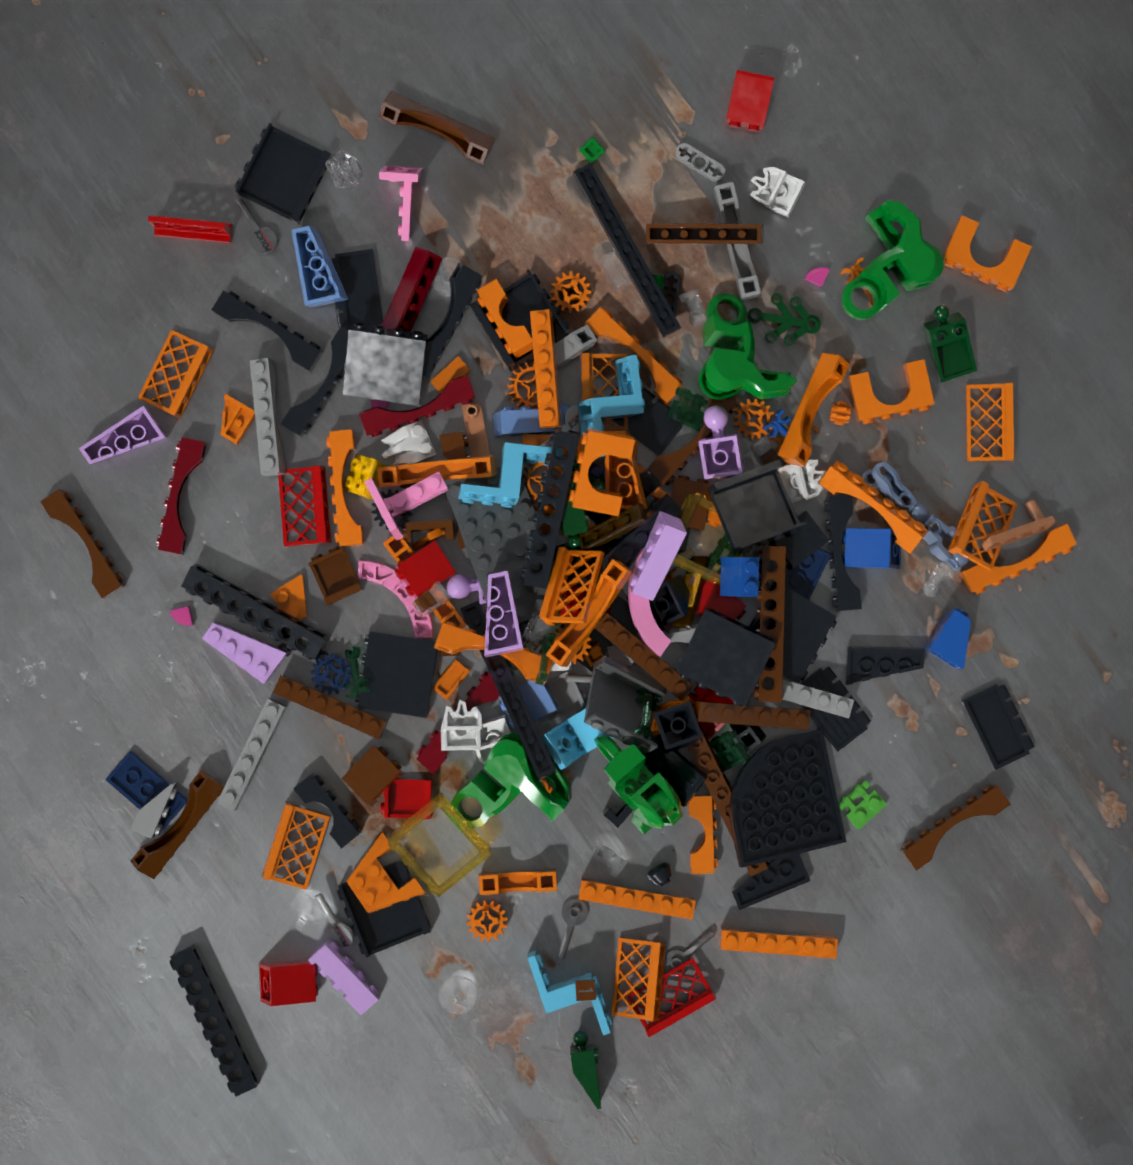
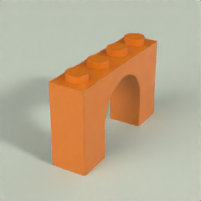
(958, 255)
(868, 407)
(598, 444)

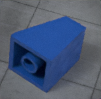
(871, 549)
(739, 576)
(951, 638)

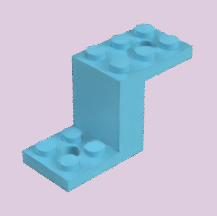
(625, 405)
(509, 476)
(575, 735)
(564, 993)

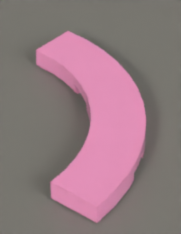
(386, 576)
(644, 620)

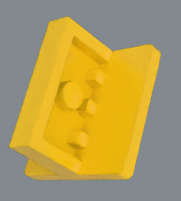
(361, 470)

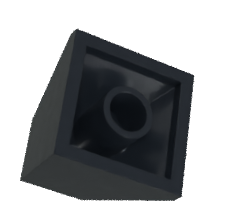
(670, 601)
(678, 726)

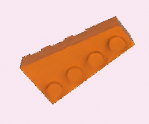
(624, 478)

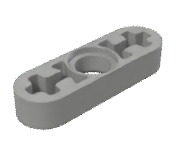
(685, 159)

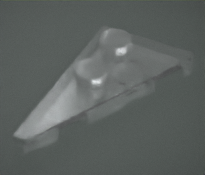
(535, 632)

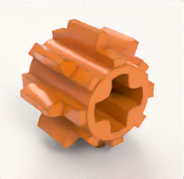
(840, 413)

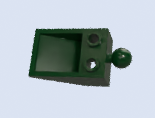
(949, 344)
(573, 520)
(584, 1063)

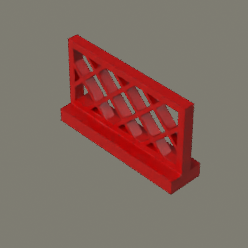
(191, 229)
(320, 501)
(684, 1008)

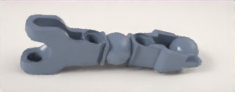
(892, 488)

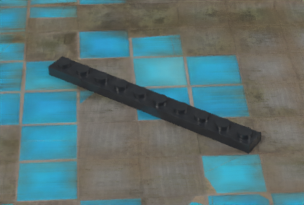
(627, 250)
(511, 698)

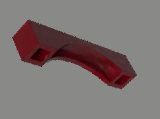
(378, 419)
(190, 456)
(431, 755)

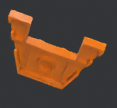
(374, 885)

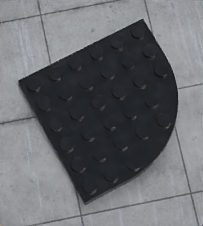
(785, 801)

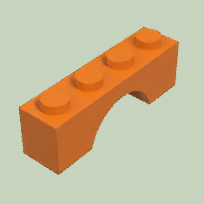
(516, 337)
(702, 859)
(517, 881)

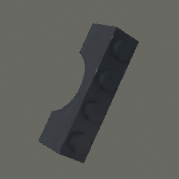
(343, 828)

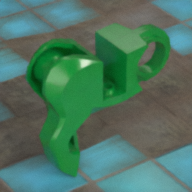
(908, 255)
(734, 370)
(513, 770)
(648, 795)

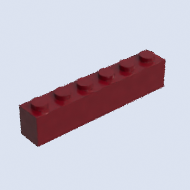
(412, 290)

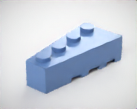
(316, 270)
(521, 421)

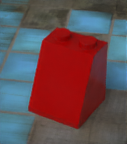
(749, 100)
(287, 983)

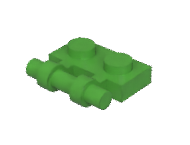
(865, 809)

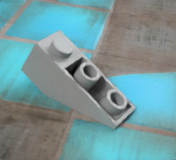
(574, 345)
(150, 816)

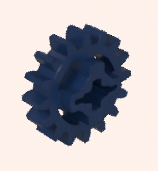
(339, 671)

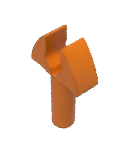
(431, 536)

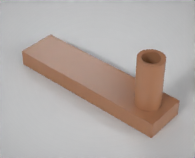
(475, 429)
(1039, 525)

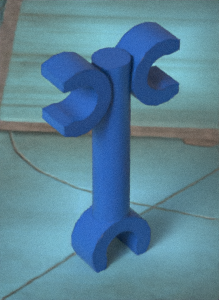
(777, 424)

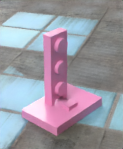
(408, 175)
(406, 499)

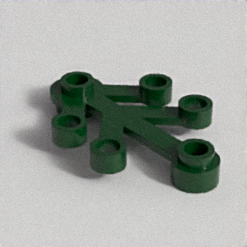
(787, 320)

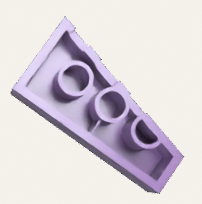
(128, 434)
(657, 555)
(502, 622)
(247, 651)
(344, 976)

